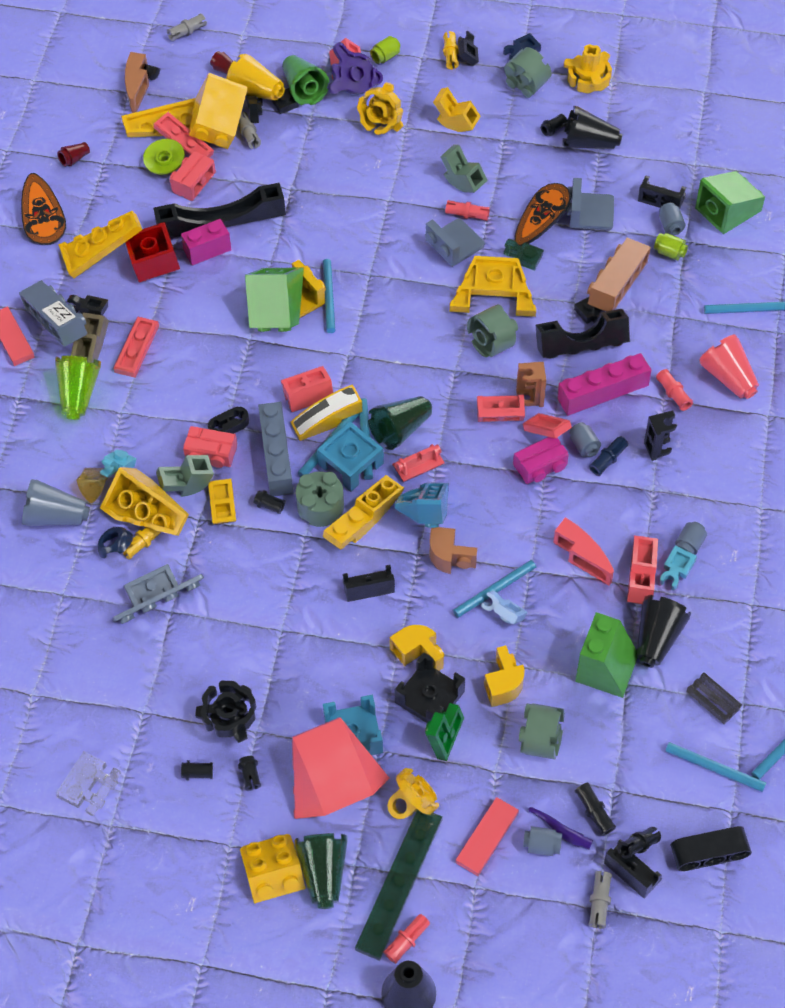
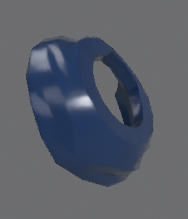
(122, 542)

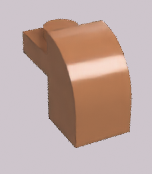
(446, 554)

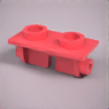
(419, 463)

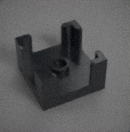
(429, 690)

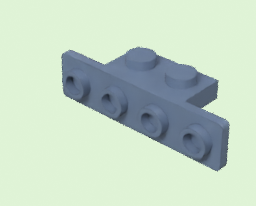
(152, 588)

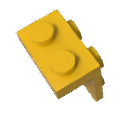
(312, 290)
(272, 868)

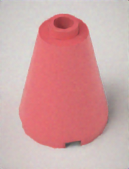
(731, 367)

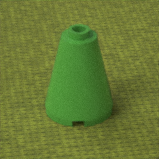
(305, 80)

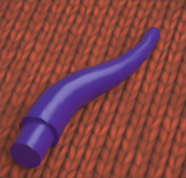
(569, 835)

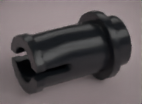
(548, 127)
(269, 502)
(196, 770)
(249, 772)

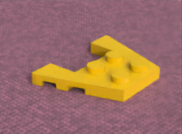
(494, 278)

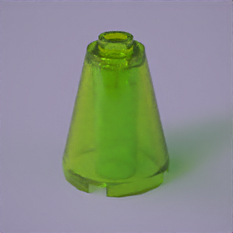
(76, 384)

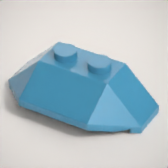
(425, 504)

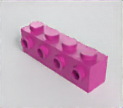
(604, 384)

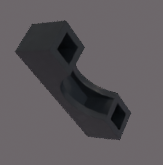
(610, 329)

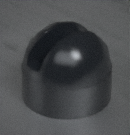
(152, 71)

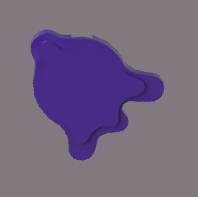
(353, 73)

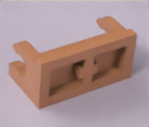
(532, 382)

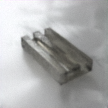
(722, 694)

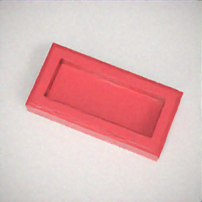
(547, 425)

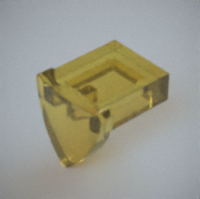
(91, 483)

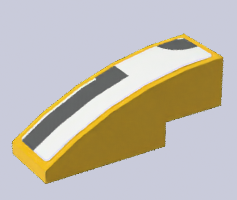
(327, 413)

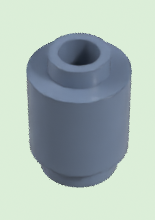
(671, 219)
(585, 440)
(691, 537)
(542, 841)

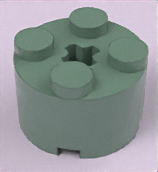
(527, 71)
(492, 331)
(320, 498)
(542, 731)

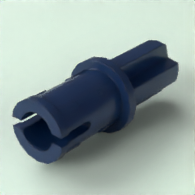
(608, 455)

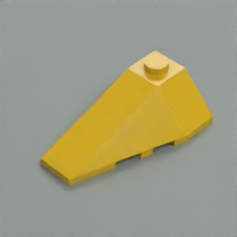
(142, 502)

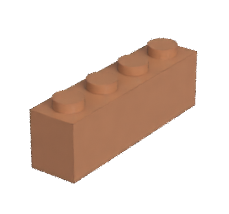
(618, 275)

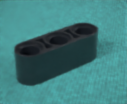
(710, 848)

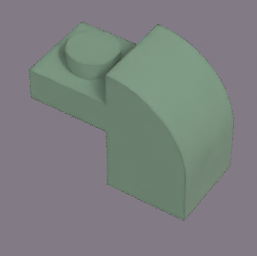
(460, 173)
(189, 478)

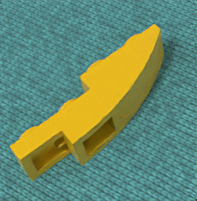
(365, 514)

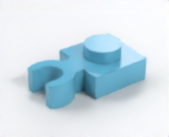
(677, 564)

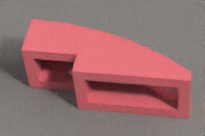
(583, 551)
(642, 569)

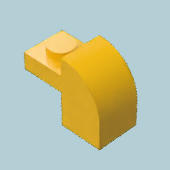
(455, 115)
(413, 641)
(506, 683)

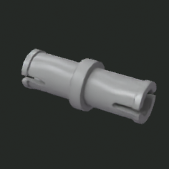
(186, 27)
(248, 131)
(600, 900)

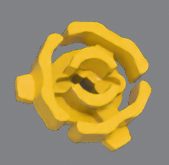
(590, 68)
(382, 109)

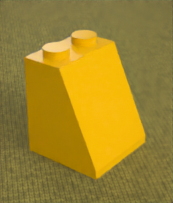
(217, 110)

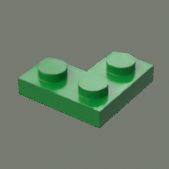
(443, 730)

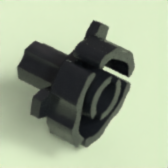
(228, 711)

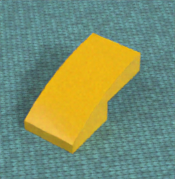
(222, 501)

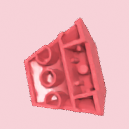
(332, 770)

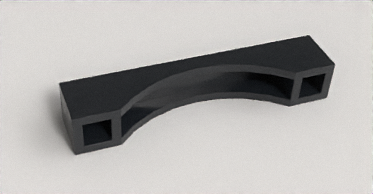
(260, 204)

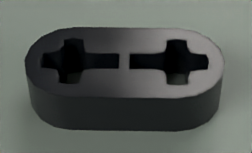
(228, 421)

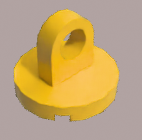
(416, 794)

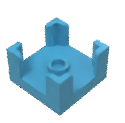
(350, 454)
(361, 722)

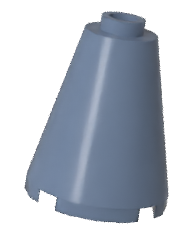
(52, 506)

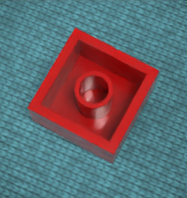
(152, 252)

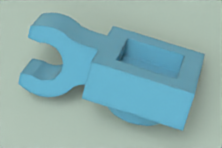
(115, 460)

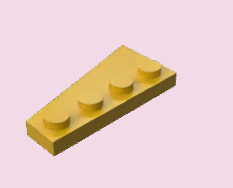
(142, 122)
(91, 248)

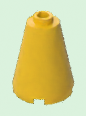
(256, 77)

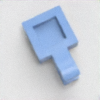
(508, 611)

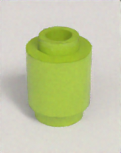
(385, 50)
(670, 246)

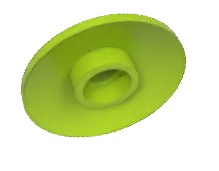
(163, 150)

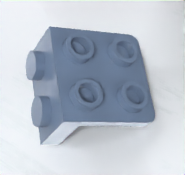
(590, 209)
(453, 241)

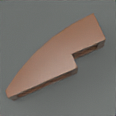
(136, 79)

